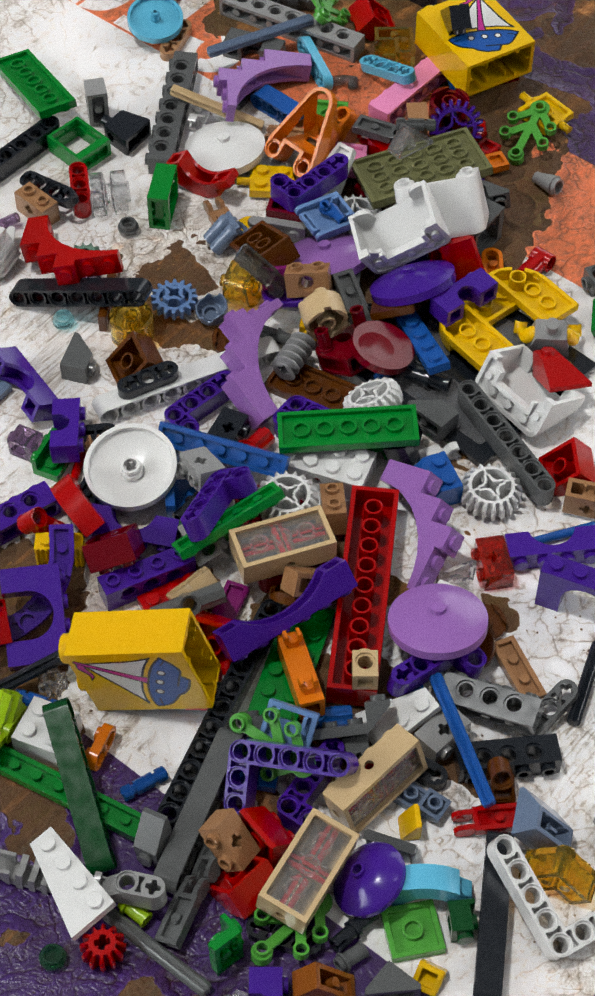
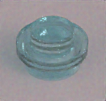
(63, 319)

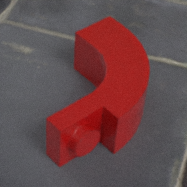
(200, 180)
(76, 505)

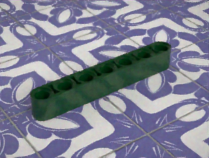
(79, 786)

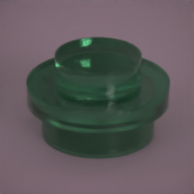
(52, 957)

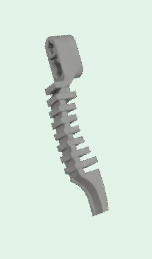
(146, 893)

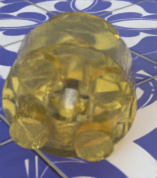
(240, 286)
(128, 319)

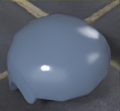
(211, 309)

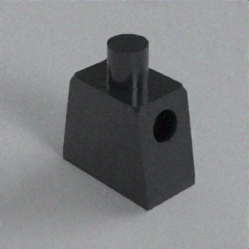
(126, 130)

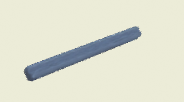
(260, 35)

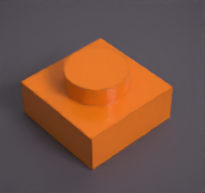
(498, 161)

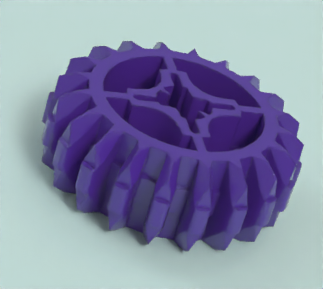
(464, 123)

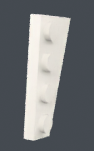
(73, 887)

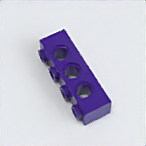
(10, 510)
(127, 583)

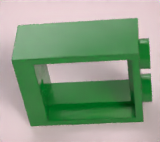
(91, 155)
(162, 196)

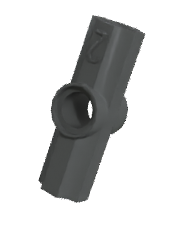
(203, 599)

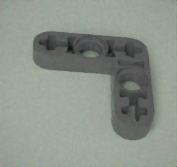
(548, 720)

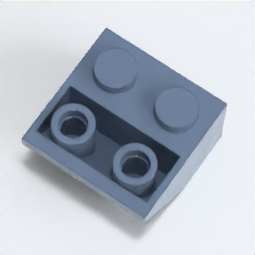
(538, 823)

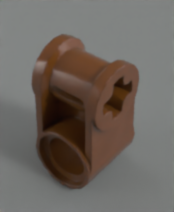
(501, 784)

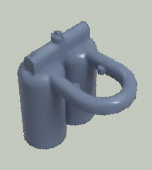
(223, 232)

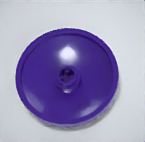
(413, 283)

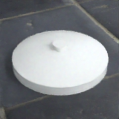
(227, 146)
(130, 467)

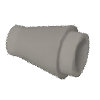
(550, 183)

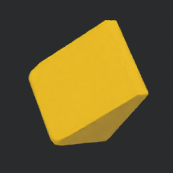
(410, 823)
(430, 976)

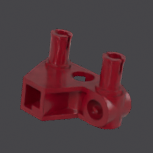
(335, 352)

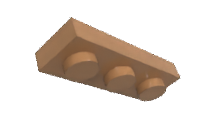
(517, 667)

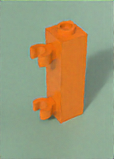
(300, 672)

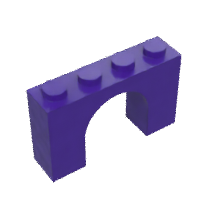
(560, 576)
(44, 582)

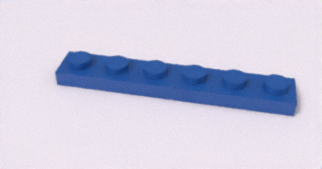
(423, 342)
(226, 450)

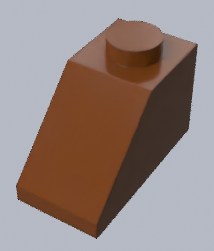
(322, 980)

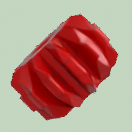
(113, 947)

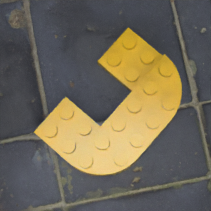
(527, 290)

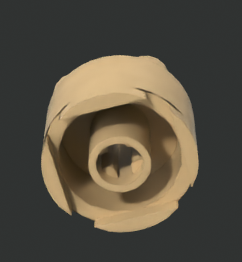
(323, 309)

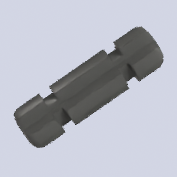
(417, 123)

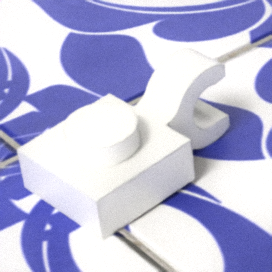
(195, 116)
(450, 449)

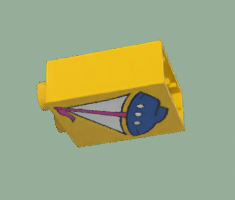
(483, 57)
(141, 659)

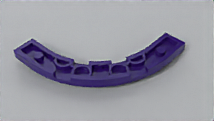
(37, 609)

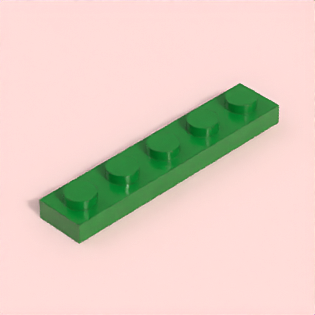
(232, 518)

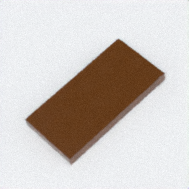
(313, 385)

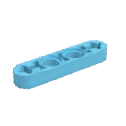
(319, 69)
(388, 69)

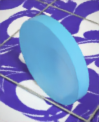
(155, 20)

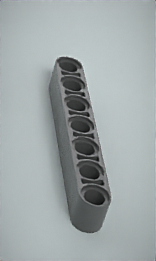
(506, 442)
(201, 803)

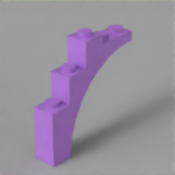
(253, 74)
(245, 383)
(431, 515)

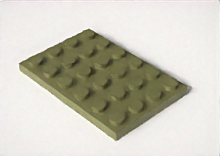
(433, 163)

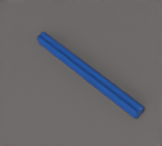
(462, 740)

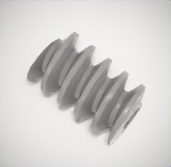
(293, 355)

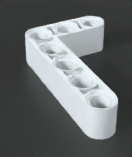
(541, 905)

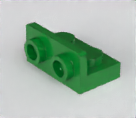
(42, 461)
(226, 946)

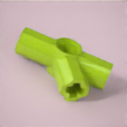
(11, 712)

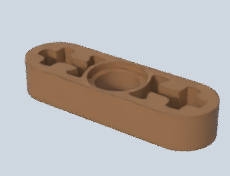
(165, 52)

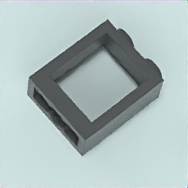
(492, 232)

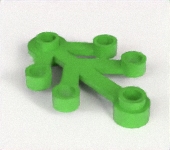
(324, 10)
(538, 111)
(277, 735)
(285, 931)

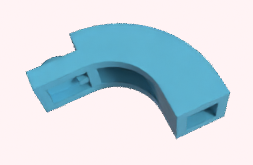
(433, 882)

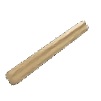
(212, 106)

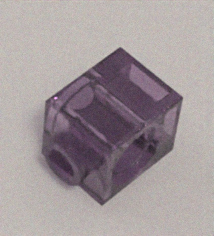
(24, 442)

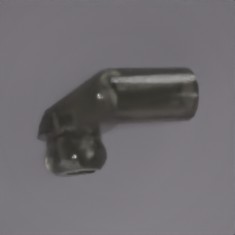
(352, 81)

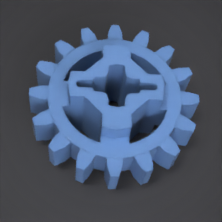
(174, 299)

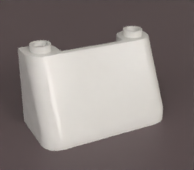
(458, 199)
(400, 231)
(519, 396)

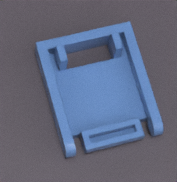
(321, 225)
(308, 725)

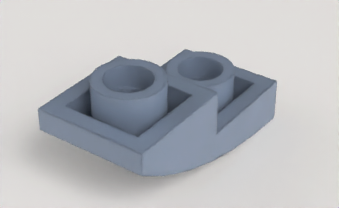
(431, 803)

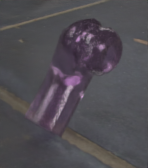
(9, 220)

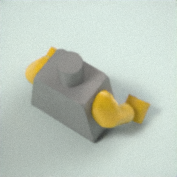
(549, 333)

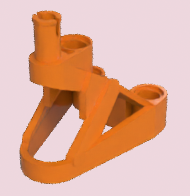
(332, 128)

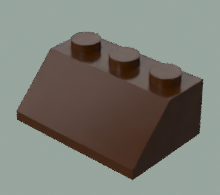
(269, 243)

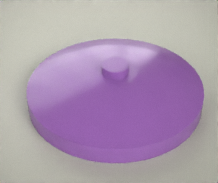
(337, 250)
(438, 621)

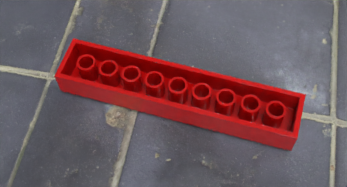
(362, 613)

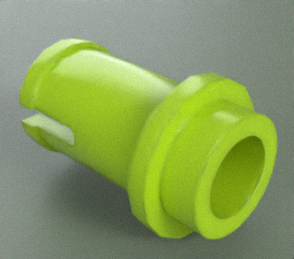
(139, 915)

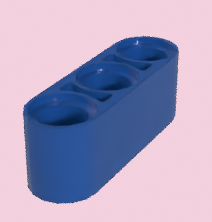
(273, 103)

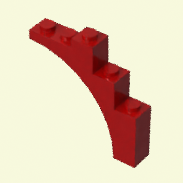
(64, 261)

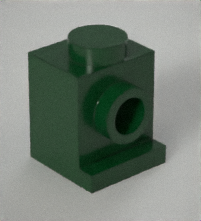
(461, 920)

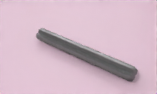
(158, 953)

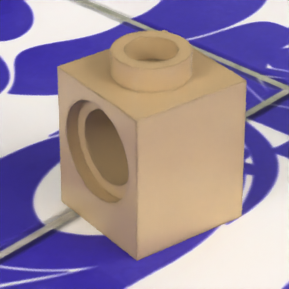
(365, 678)

